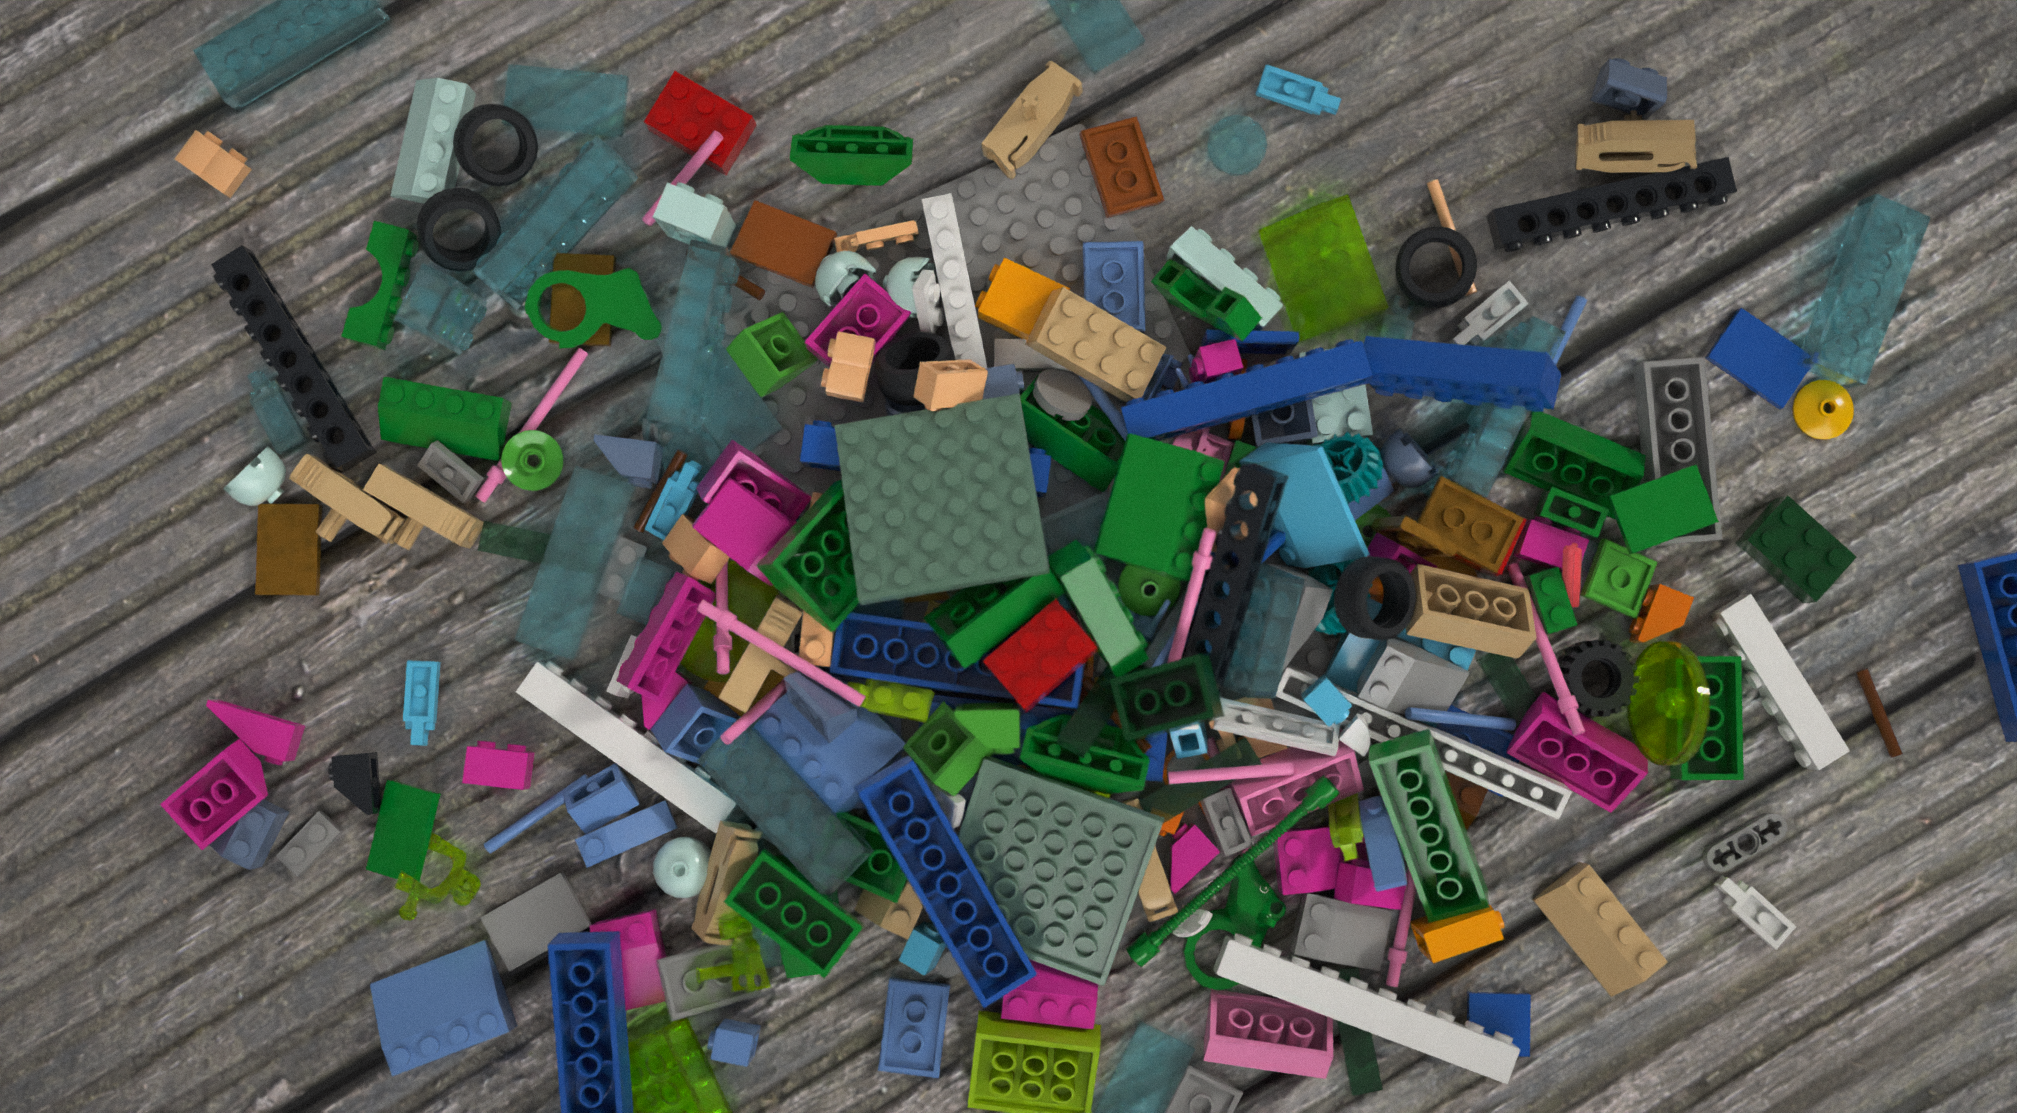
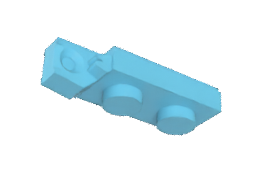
(1296, 91)
(674, 500)
(421, 699)

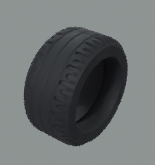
(527, 144)
(455, 199)
(1441, 235)
(900, 360)
(1397, 603)

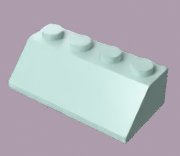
(427, 149)
(1219, 271)

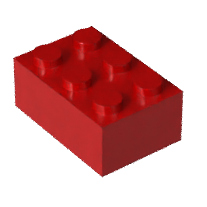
(689, 115)
(1041, 655)

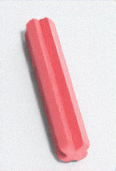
(1572, 572)

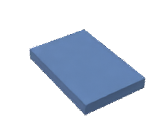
(1116, 279)
(914, 1027)

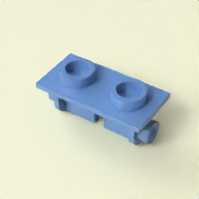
(1164, 375)

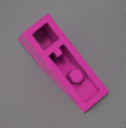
(261, 732)

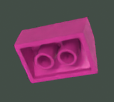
(218, 794)
(1052, 999)

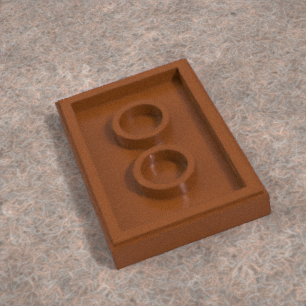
(1121, 167)
(783, 243)

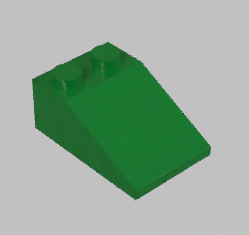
(880, 870)

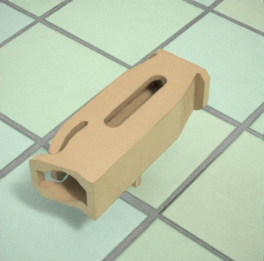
(1031, 119)
(1636, 145)
(346, 500)
(422, 509)
(757, 663)
(730, 858)
(1154, 889)

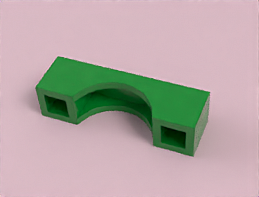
(1222, 309)
(373, 321)

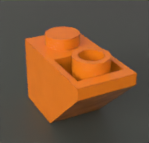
(1661, 612)

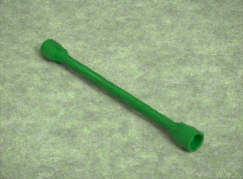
(1146, 945)

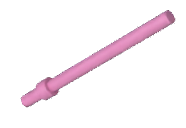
(496, 474)
(1201, 562)
(729, 622)
(722, 640)
(1567, 703)
(1397, 954)

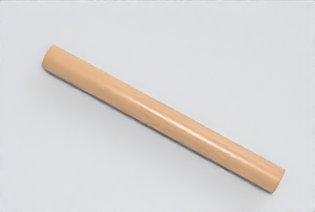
(1446, 221)

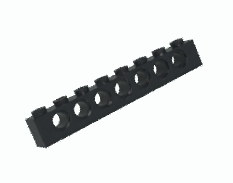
(1713, 175)
(229, 274)
(1232, 608)

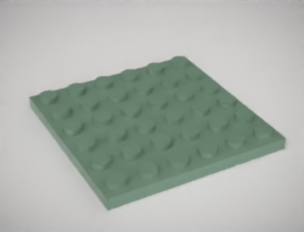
(940, 499)
(1058, 864)

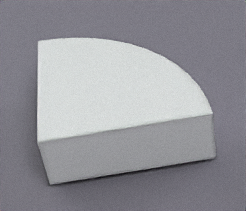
(1356, 735)
(1193, 924)

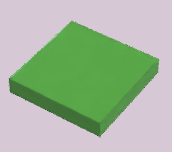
(1618, 578)

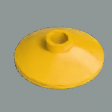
(1809, 410)

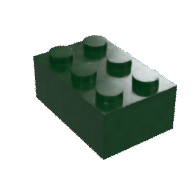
(1796, 549)
(1167, 697)

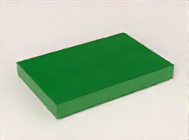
(1662, 509)
(403, 830)

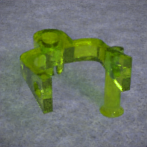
(459, 882)
(743, 946)

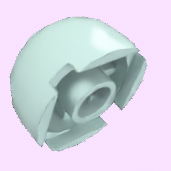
(839, 274)
(902, 278)
(258, 480)
(682, 866)

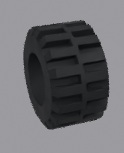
(1620, 676)

